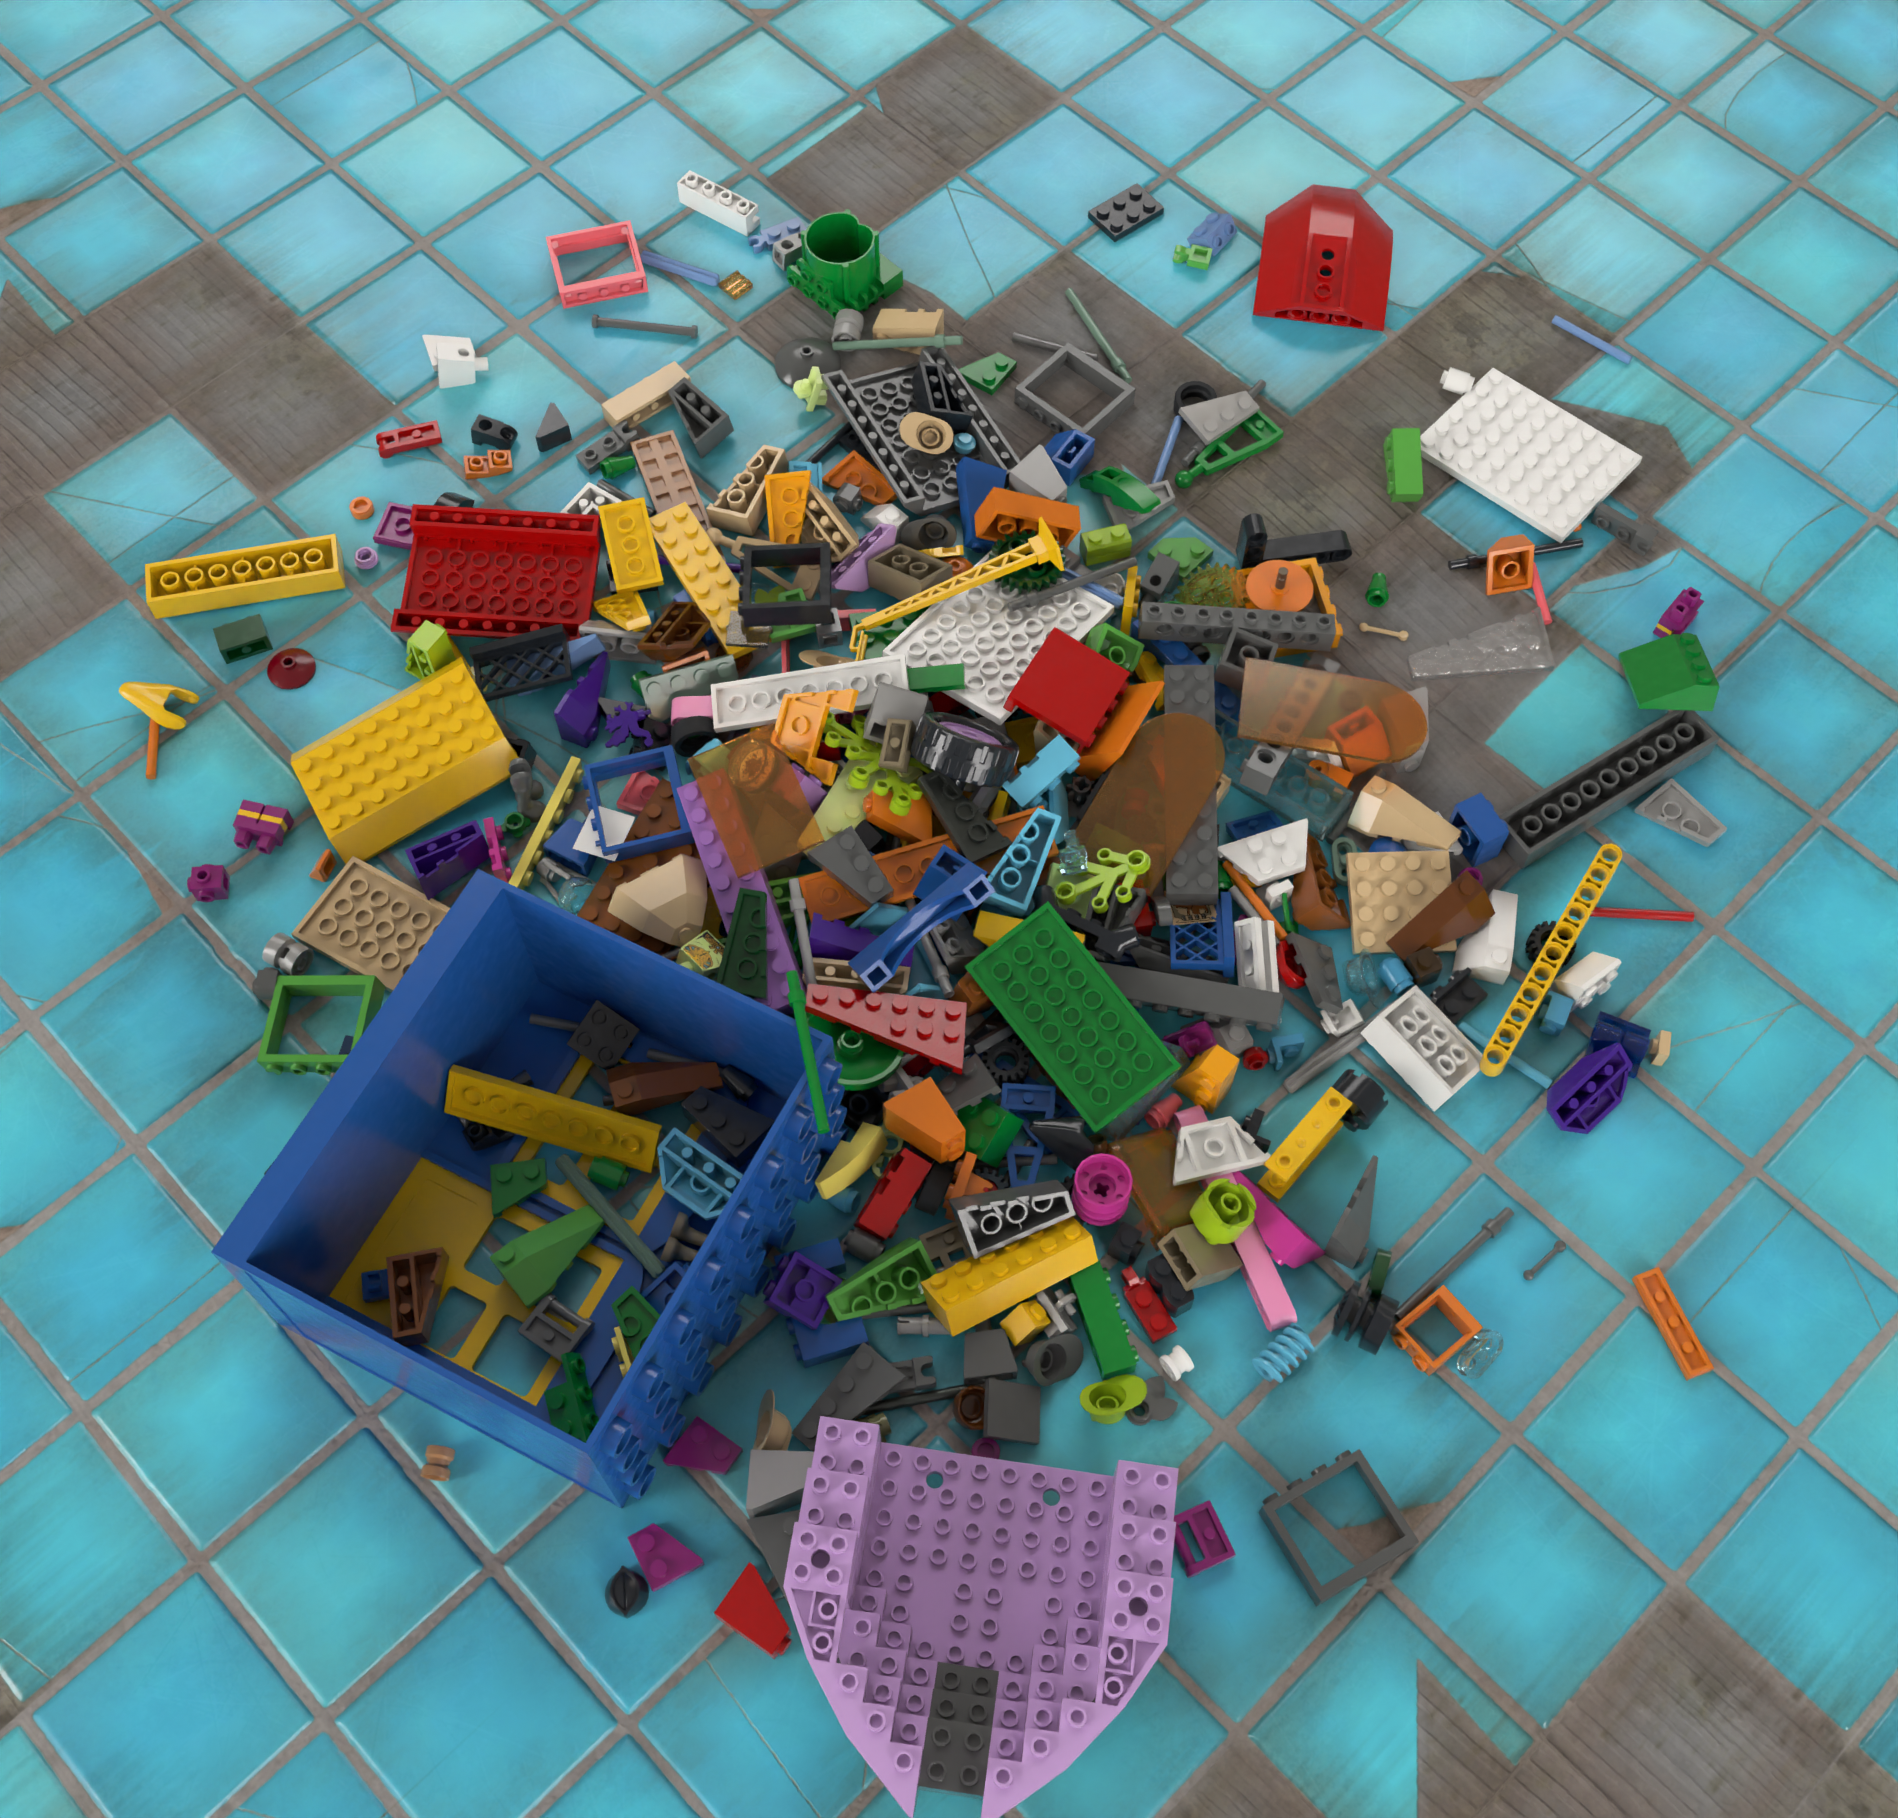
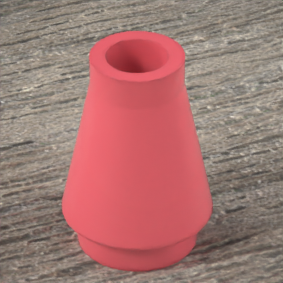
(1163, 1111)

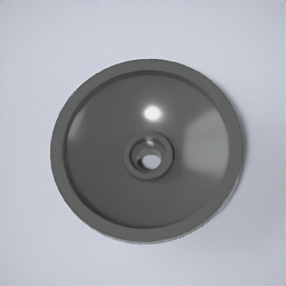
(799, 355)

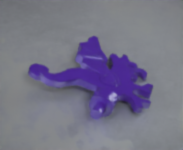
(627, 720)

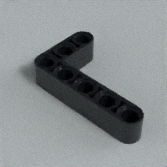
(1255, 548)

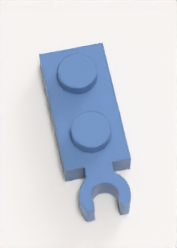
(774, 234)

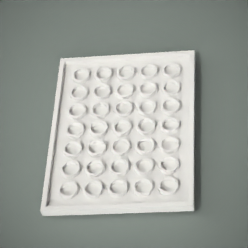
(1527, 454)
(992, 640)

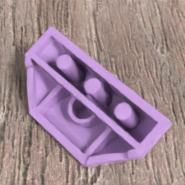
(853, 570)

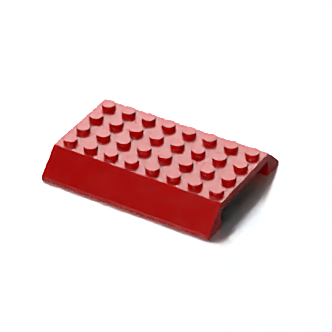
(499, 571)

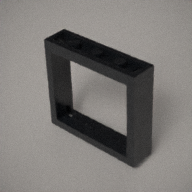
(786, 612)

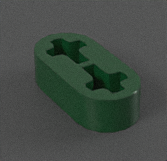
(1378, 1272)

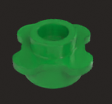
(515, 818)

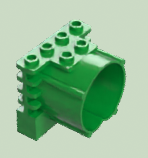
(843, 265)

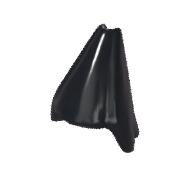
(1064, 1138)

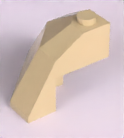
(665, 900)

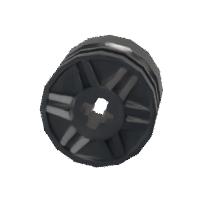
(1365, 1317)

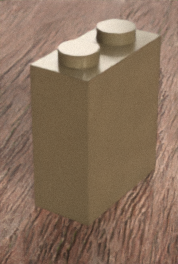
(1196, 1260)

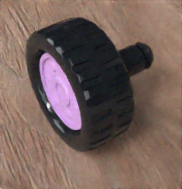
(964, 750)

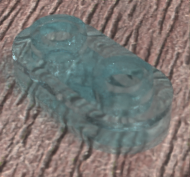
(1480, 1353)

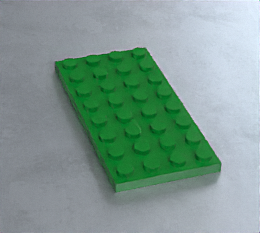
(1072, 1017)

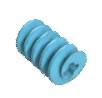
(1282, 1353)

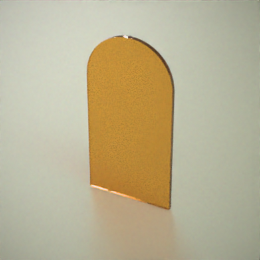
(1329, 713)
(1154, 793)

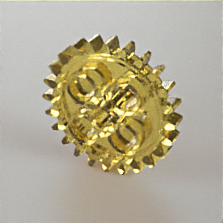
(1210, 592)

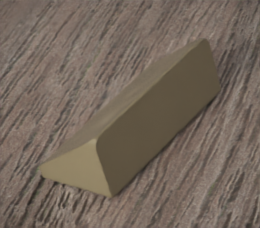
(897, 744)

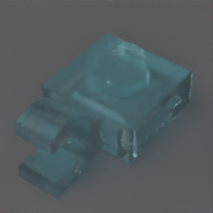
(1074, 857)

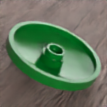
(862, 1058)

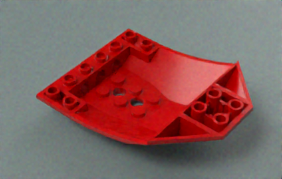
(1292, 260)

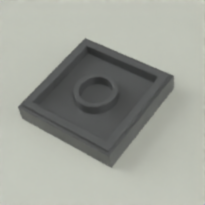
(1011, 1412)

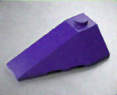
(579, 710)

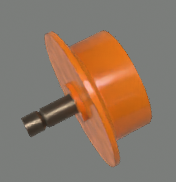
(1279, 586)

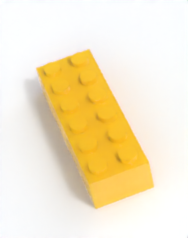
(1007, 1275)

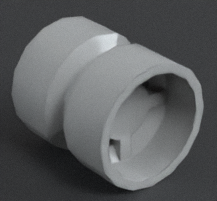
(847, 326)
(288, 955)

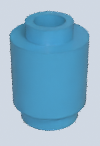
(1395, 976)

